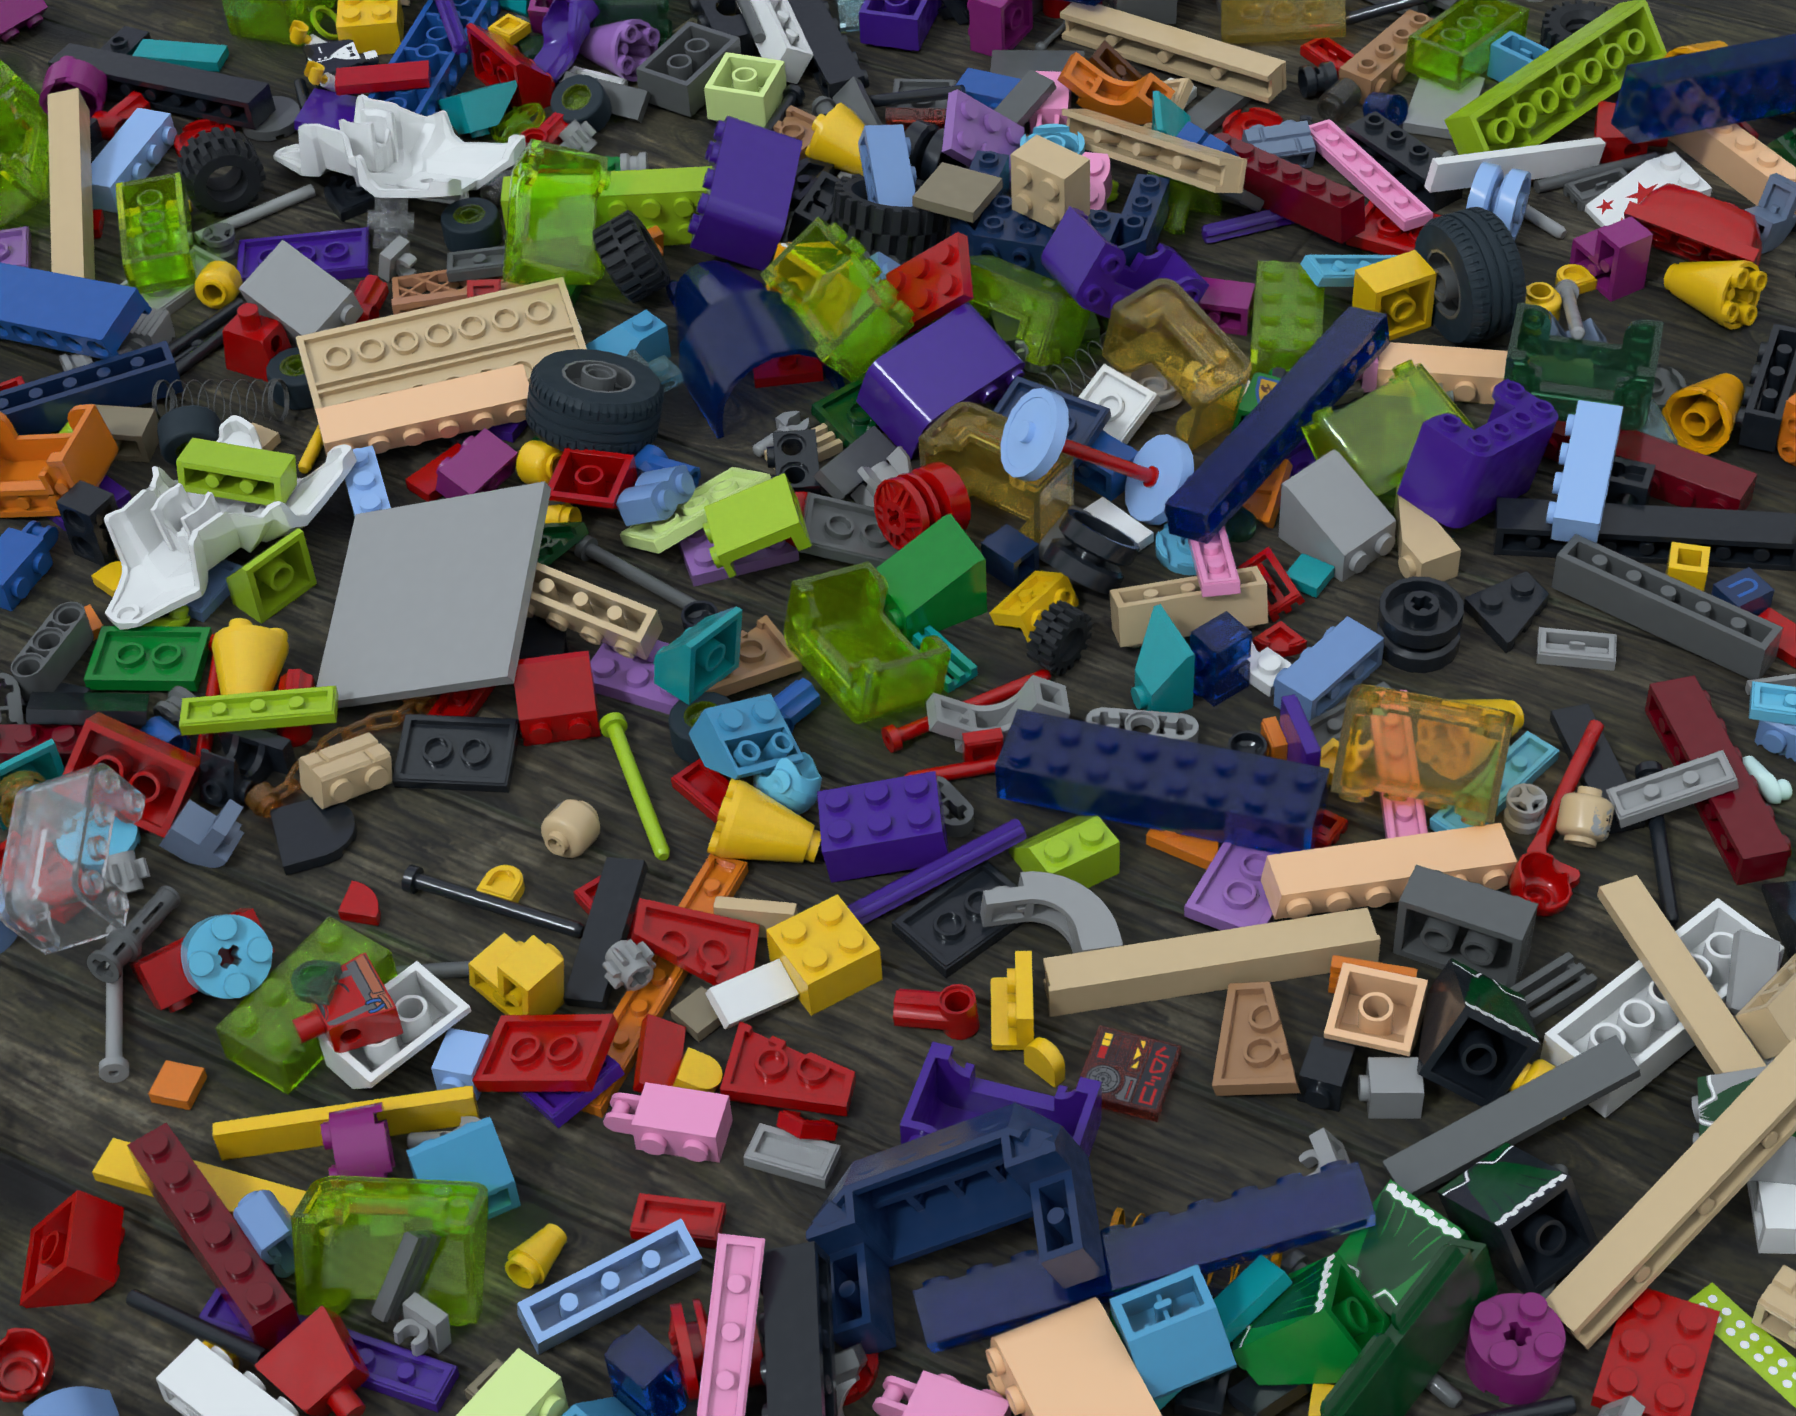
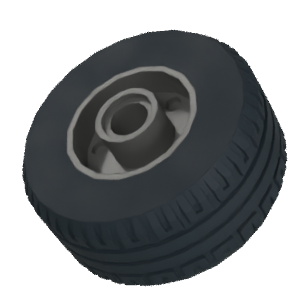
(1476, 276)
(594, 402)

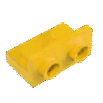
(1031, 598)
(1013, 1006)

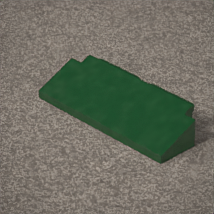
(1422, 1335)

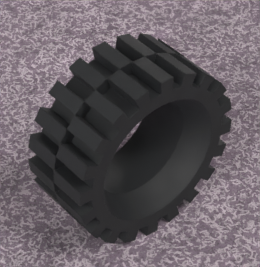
(884, 227)

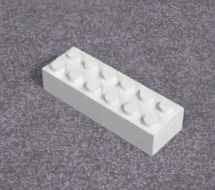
(1639, 1012)

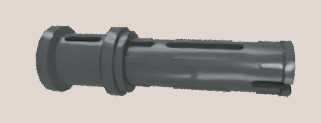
(112, 952)

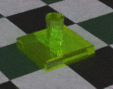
(1186, 198)

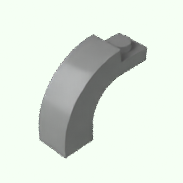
(954, 717)
(1056, 903)

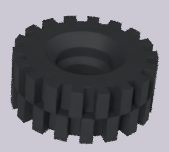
(1566, 20)

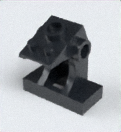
(221, 776)

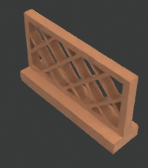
(413, 299)

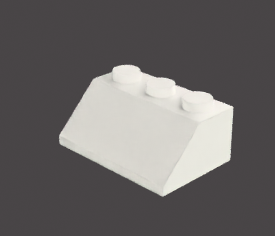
(425, 1012)

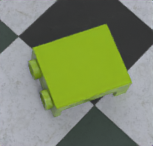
(754, 521)

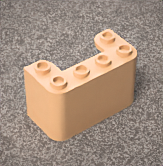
(1068, 1367)

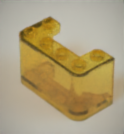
(1187, 348)
(970, 443)
(1423, 751)

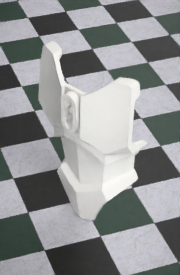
(400, 153)
(176, 536)

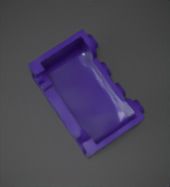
(745, 193)
(1096, 270)
(934, 369)
(1463, 470)
(953, 1094)

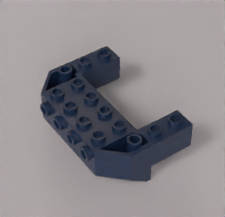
(1022, 240)
(947, 1192)

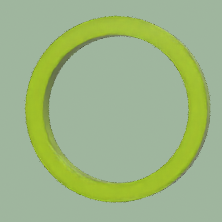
(319, 29)

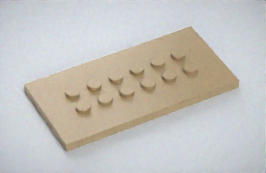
(440, 343)

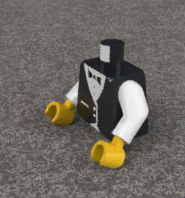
(325, 56)

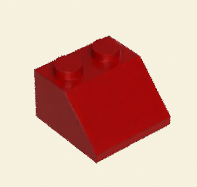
(592, 477)
(556, 698)
(73, 1253)

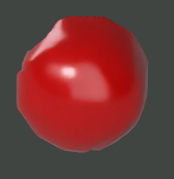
(1541, 883)
(24, 1365)

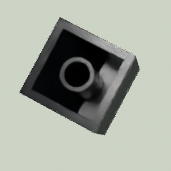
(1475, 1034)
(1524, 1216)

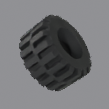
(215, 151)
(631, 257)

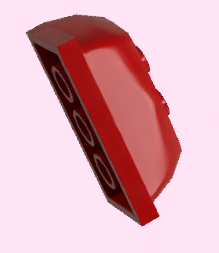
(1697, 225)

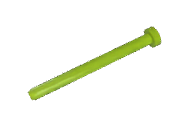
(613, 727)

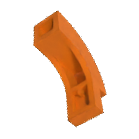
(1110, 96)

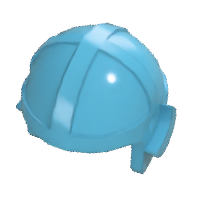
(791, 783)

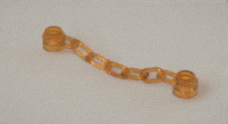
(266, 797)

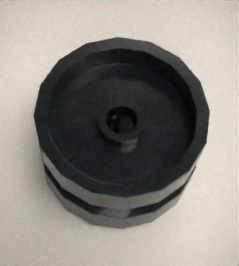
(926, 148)
(1091, 551)
(1420, 624)

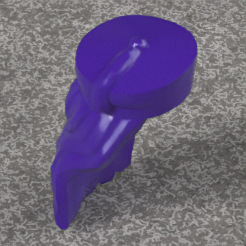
(564, 31)

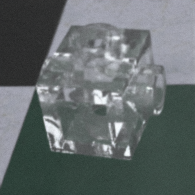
(389, 220)

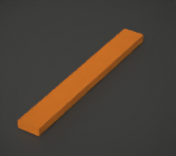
(715, 878)

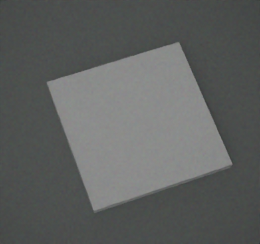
(435, 596)

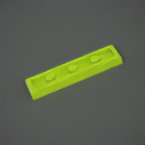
(259, 710)

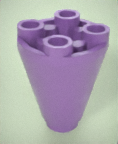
(621, 46)

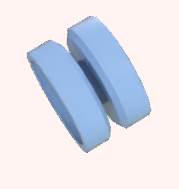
(1501, 195)

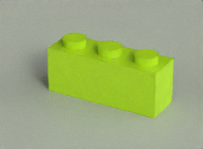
(236, 472)

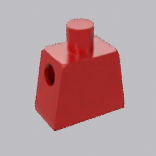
(1618, 145)
(252, 342)
(318, 1366)

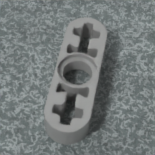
(1155, 720)

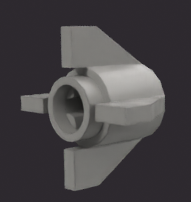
(873, 476)

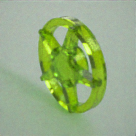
(518, 121)

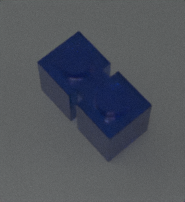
(1221, 658)
(645, 1375)

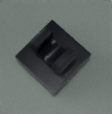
(955, 9)

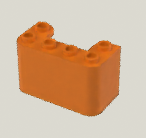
(46, 466)

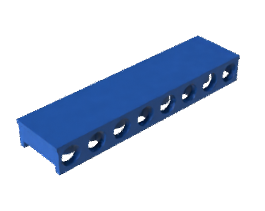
(430, 42)
(67, 310)

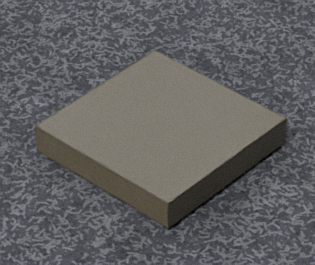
(957, 192)

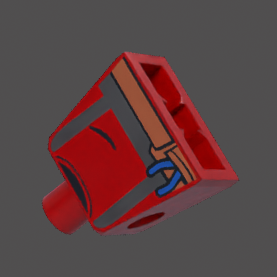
(357, 1013)

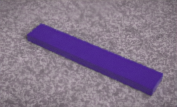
(391, 1368)

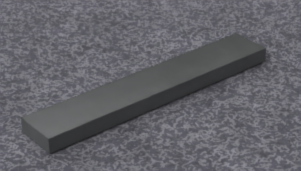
(1513, 1117)

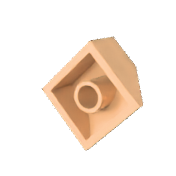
(1377, 1009)

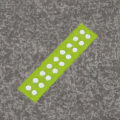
(1751, 1342)

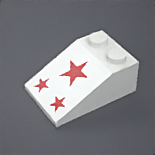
(1635, 186)

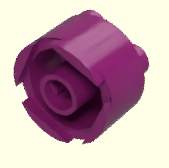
(72, 74)
(359, 1142)
(1515, 1347)

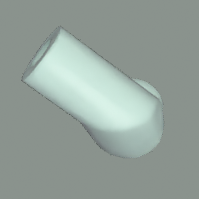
(1771, 789)

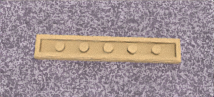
(1678, 977)

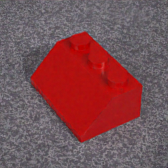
(500, 62)
(149, 764)
(163, 973)

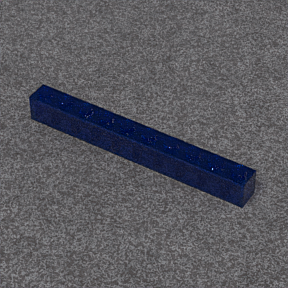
(1275, 424)
(1208, 1234)

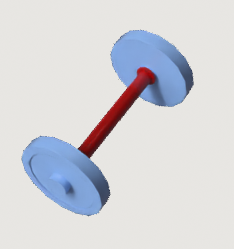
(1038, 434)

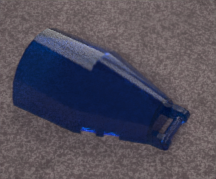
(729, 328)

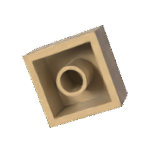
(1048, 181)

